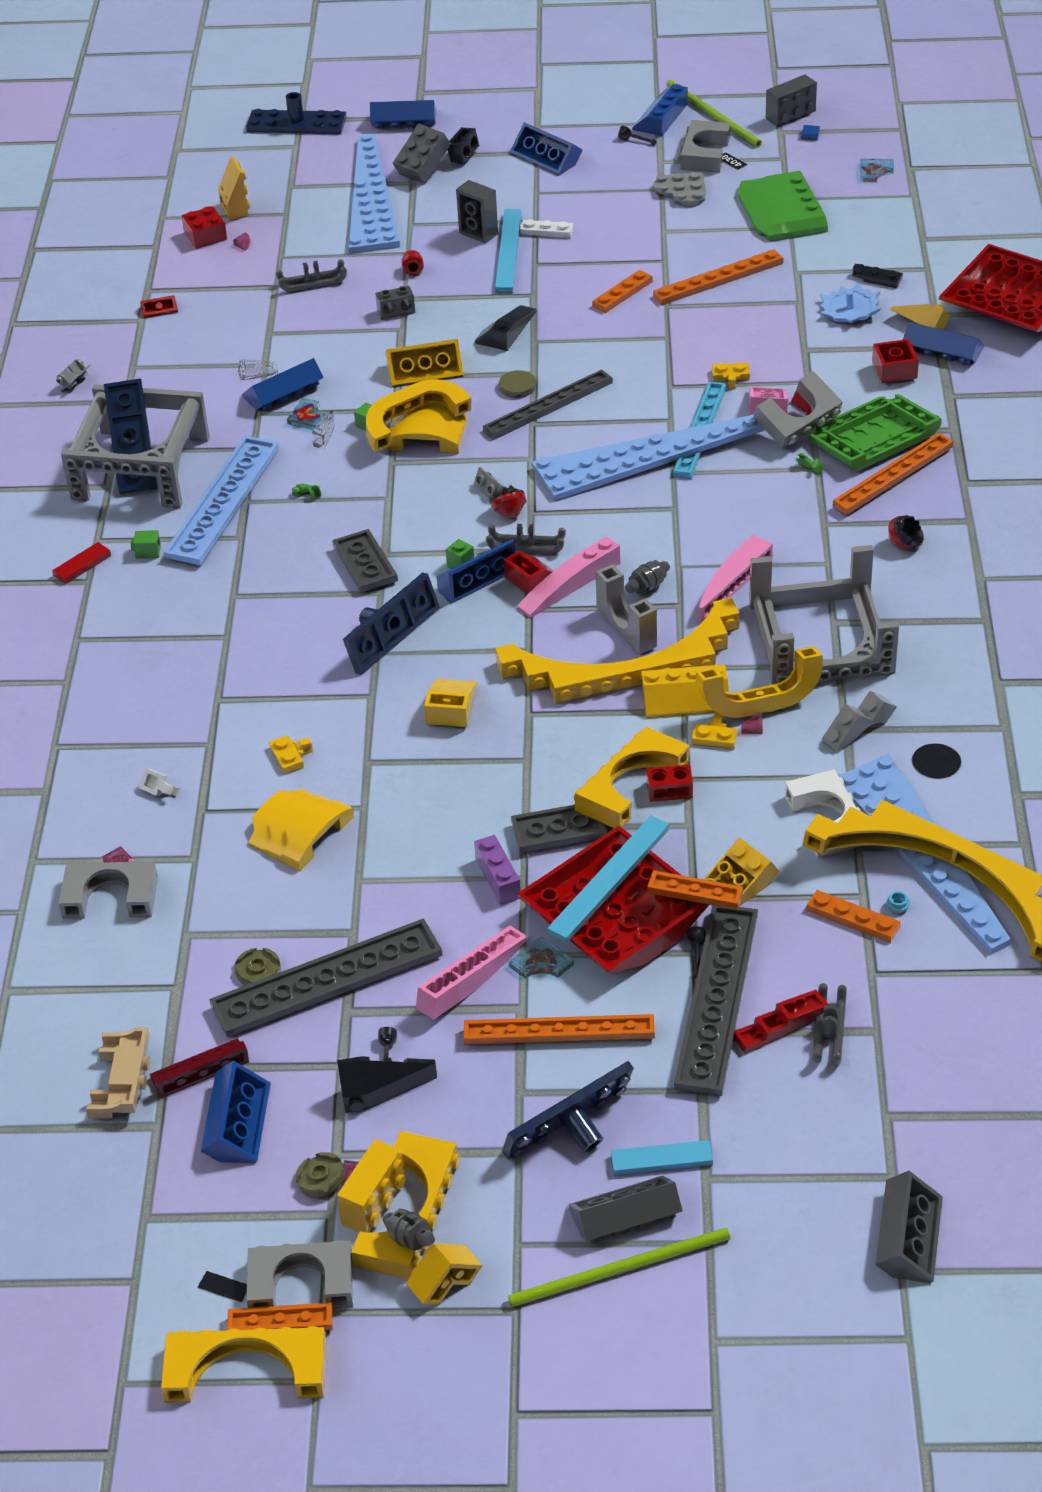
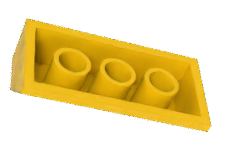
(424, 362)
(675, 691)

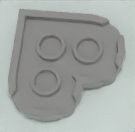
(682, 188)

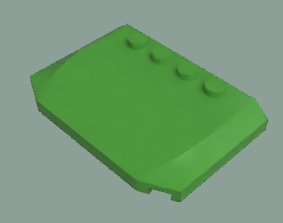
(782, 206)
(875, 431)

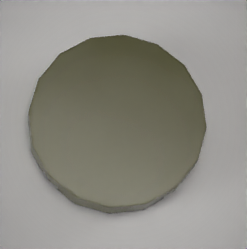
(517, 383)
(256, 965)
(320, 1174)

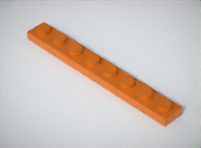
(717, 277)
(892, 473)
(559, 1029)

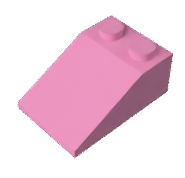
(760, 394)

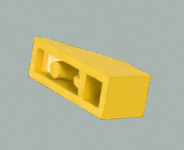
(924, 314)

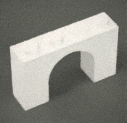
(820, 790)

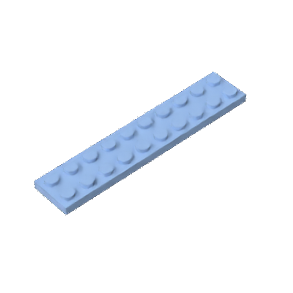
(221, 500)

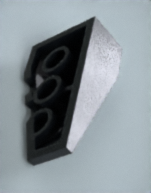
(506, 329)
(372, 1082)

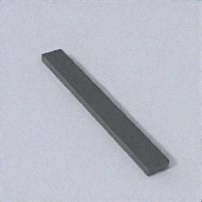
(547, 404)

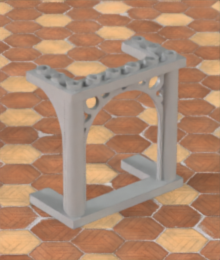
(165, 465)
(880, 637)

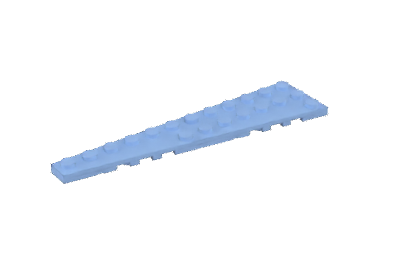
(372, 214)
(597, 466)
(954, 887)

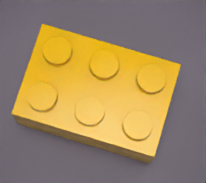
(371, 1187)

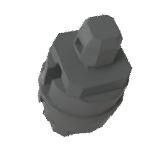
(647, 577)
(408, 1229)

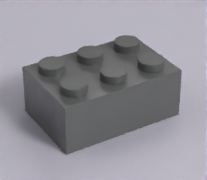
(791, 100)
(421, 153)
(477, 211)

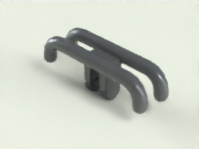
(312, 280)
(526, 543)
(830, 1025)

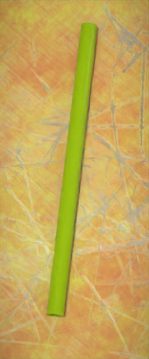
(721, 118)
(618, 1267)

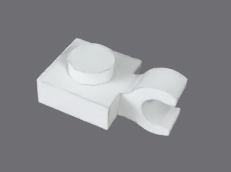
(156, 783)

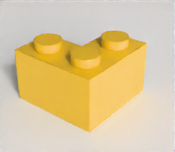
(440, 1270)

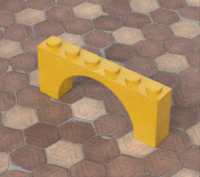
(647, 749)
(433, 1164)
(192, 1353)

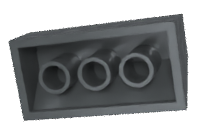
(626, 1208)
(909, 1229)

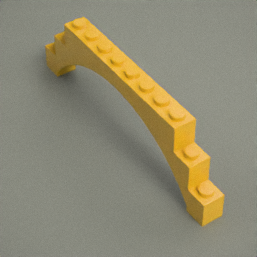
(580, 680)
(899, 828)

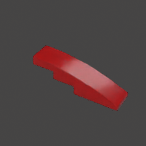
(780, 1022)

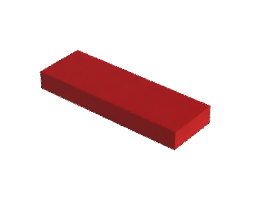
(81, 562)

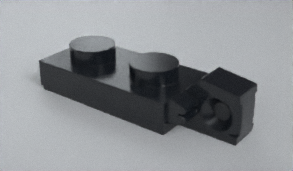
(877, 276)

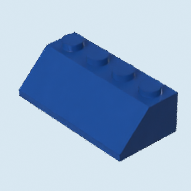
(663, 111)
(402, 112)
(545, 149)
(943, 342)
(284, 384)
(474, 573)
(235, 1115)

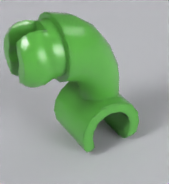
(805, 462)
(301, 489)

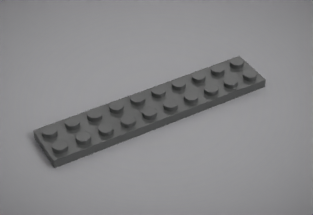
(325, 977)
(716, 1001)

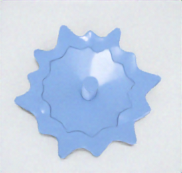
(850, 304)

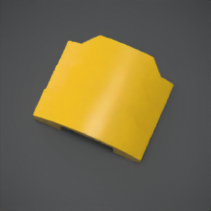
(428, 423)
(293, 822)

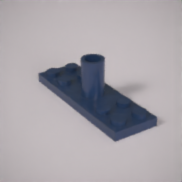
(295, 119)
(127, 423)
(389, 624)
(571, 1114)

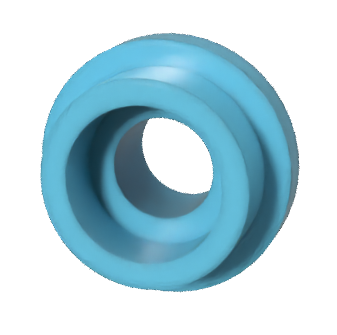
(898, 902)

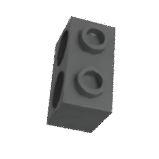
(395, 302)

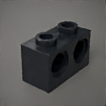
(463, 145)

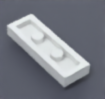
(546, 228)

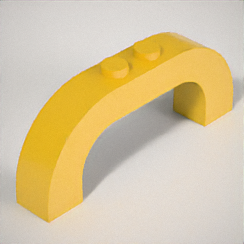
(408, 399)
(763, 699)

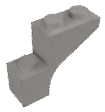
(853, 721)

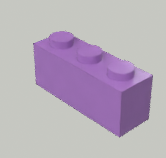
(497, 869)

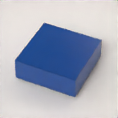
(810, 132)

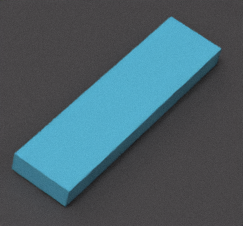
(661, 1157)

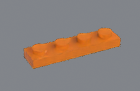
(622, 291)
(695, 889)
(853, 916)
(282, 1316)

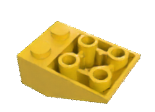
(234, 191)
(450, 702)
(744, 868)

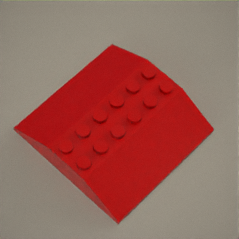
(1001, 287)
(631, 922)

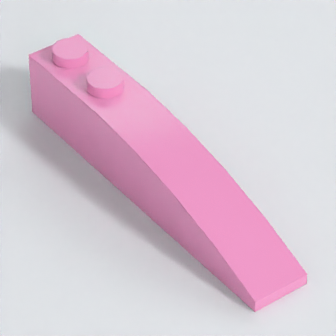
(733, 573)
(571, 576)
(467, 973)

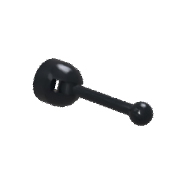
(625, 133)
(696, 936)
(387, 1037)

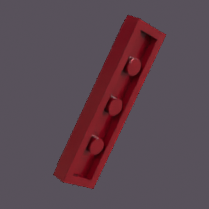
(198, 1067)

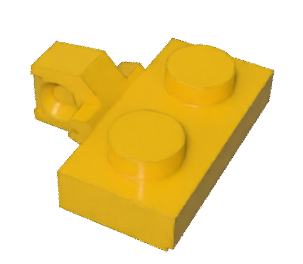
(731, 373)
(715, 733)
(289, 753)

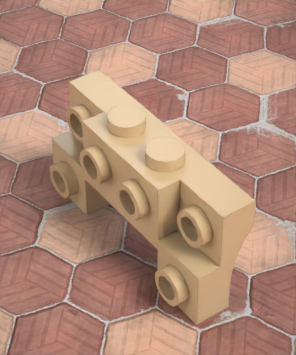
(127, 1073)

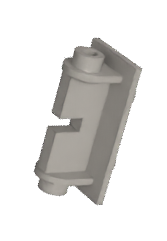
(67, 379)
(487, 483)

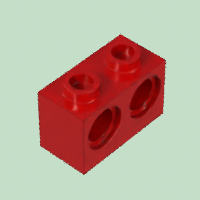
(669, 783)

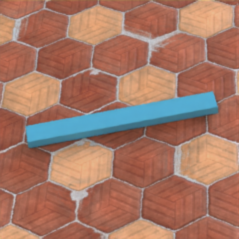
(508, 251)
(705, 415)
(608, 879)

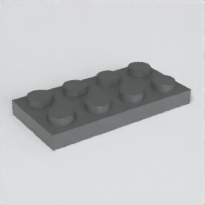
(365, 560)
(554, 828)

